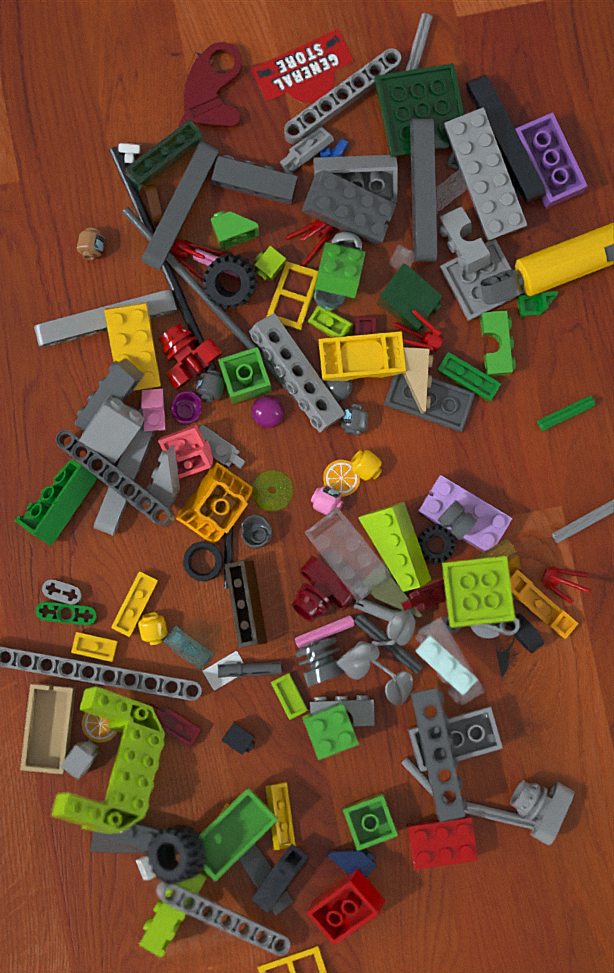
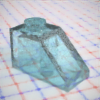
(188, 647)

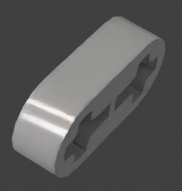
(59, 596)

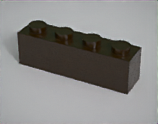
(245, 603)

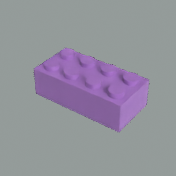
(552, 159)

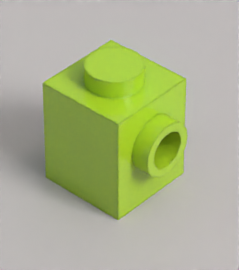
(269, 264)

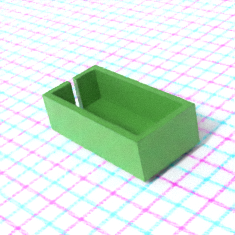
(235, 832)

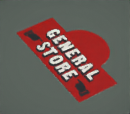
(304, 70)

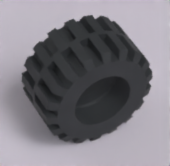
(215, 289)
(163, 857)

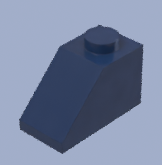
(352, 859)

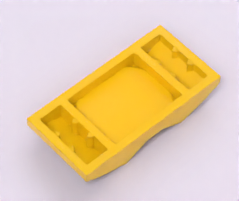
(362, 356)

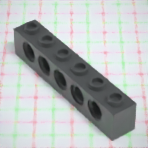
(444, 809)

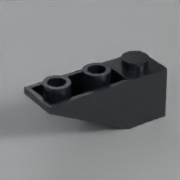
(280, 878)

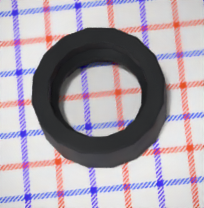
(187, 561)
(526, 634)

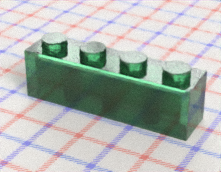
(164, 154)

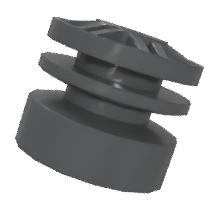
(320, 660)

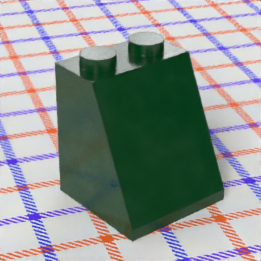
(409, 292)

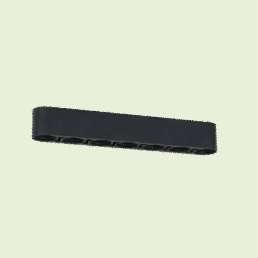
(510, 146)

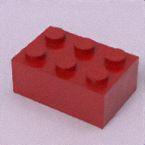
(442, 842)
(346, 906)

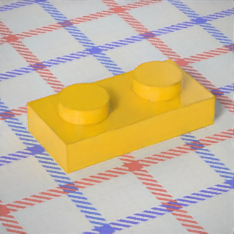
(94, 646)

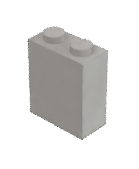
(112, 428)

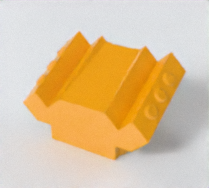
(215, 503)

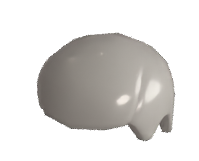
(348, 240)

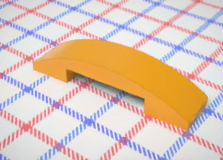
(541, 605)

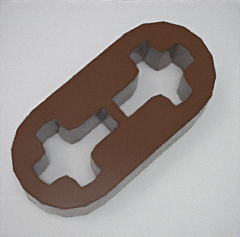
(154, 203)

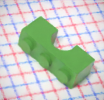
(497, 325)

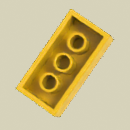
(133, 339)

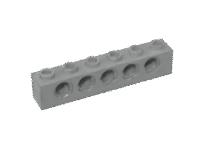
(296, 362)

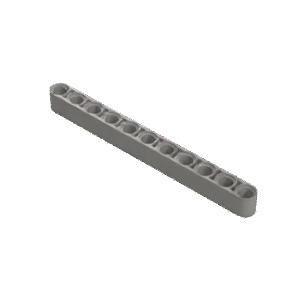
(99, 673)

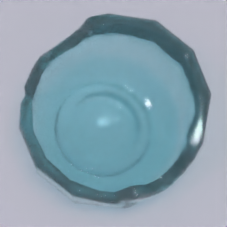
(327, 300)

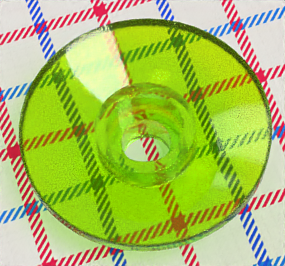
(275, 501)

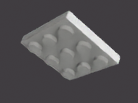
(467, 287)

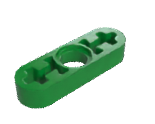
(50, 617)

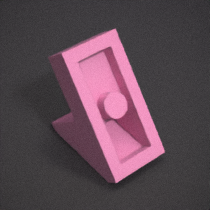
(153, 410)

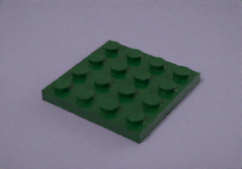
(418, 95)

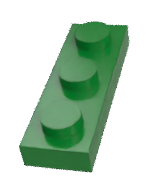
(469, 377)

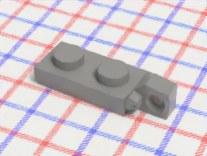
(306, 149)
(221, 449)

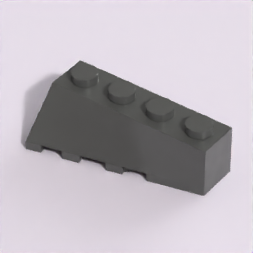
(132, 840)

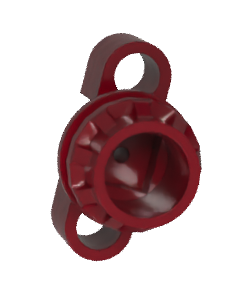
(312, 600)

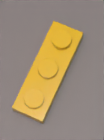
(134, 604)
(279, 803)

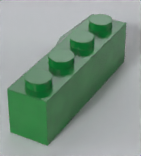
(58, 502)

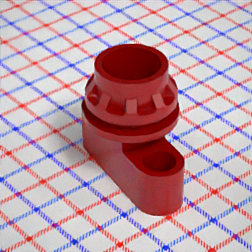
(192, 360)

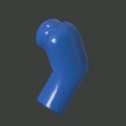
(338, 151)

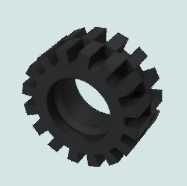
(447, 538)

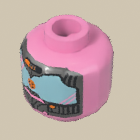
(326, 500)

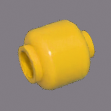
(366, 465)
(152, 628)

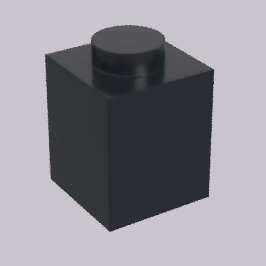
(239, 738)

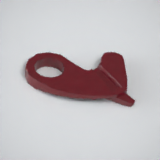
(203, 84)

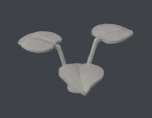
(357, 660)

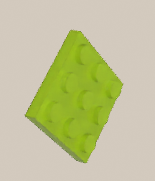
(478, 592)

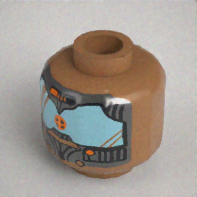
(91, 243)

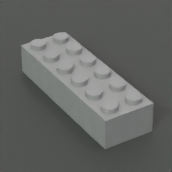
(485, 174)

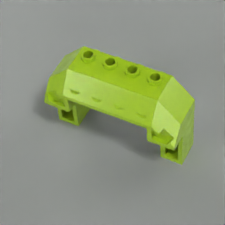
(133, 767)

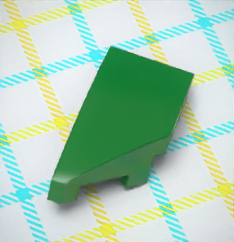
(535, 304)

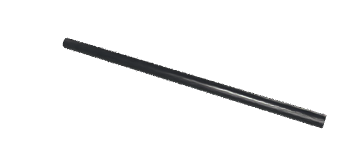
(166, 268)

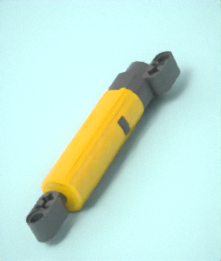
(553, 266)

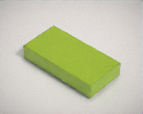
(289, 696)

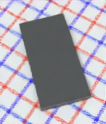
(447, 402)

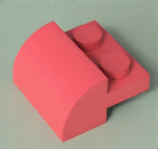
(191, 450)

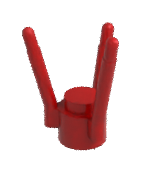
(319, 229)
(183, 249)
(431, 340)
(552, 577)

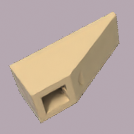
(416, 375)

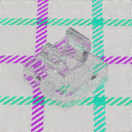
(401, 256)

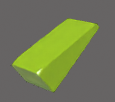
(331, 323)

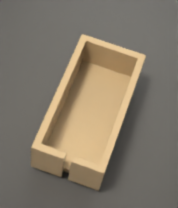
(48, 728)

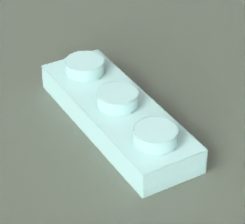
(446, 665)

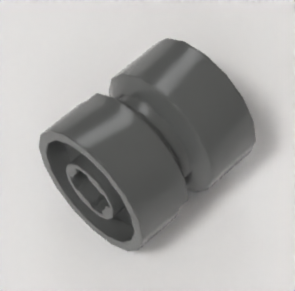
(457, 519)

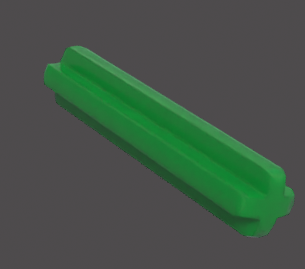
(566, 413)

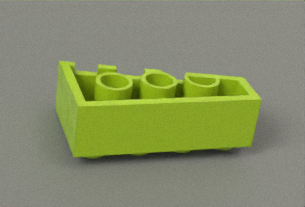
(397, 544)
(167, 918)

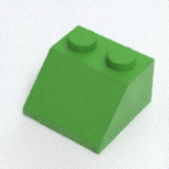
(233, 229)
(245, 375)

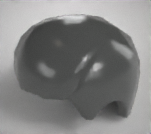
(339, 389)
(256, 531)

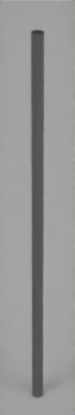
(200, 291)

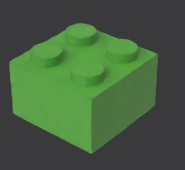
(340, 270)
(330, 730)
(369, 821)

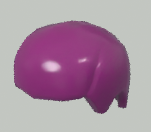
(186, 407)
(267, 411)

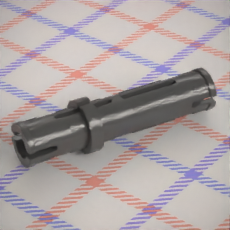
(249, 669)

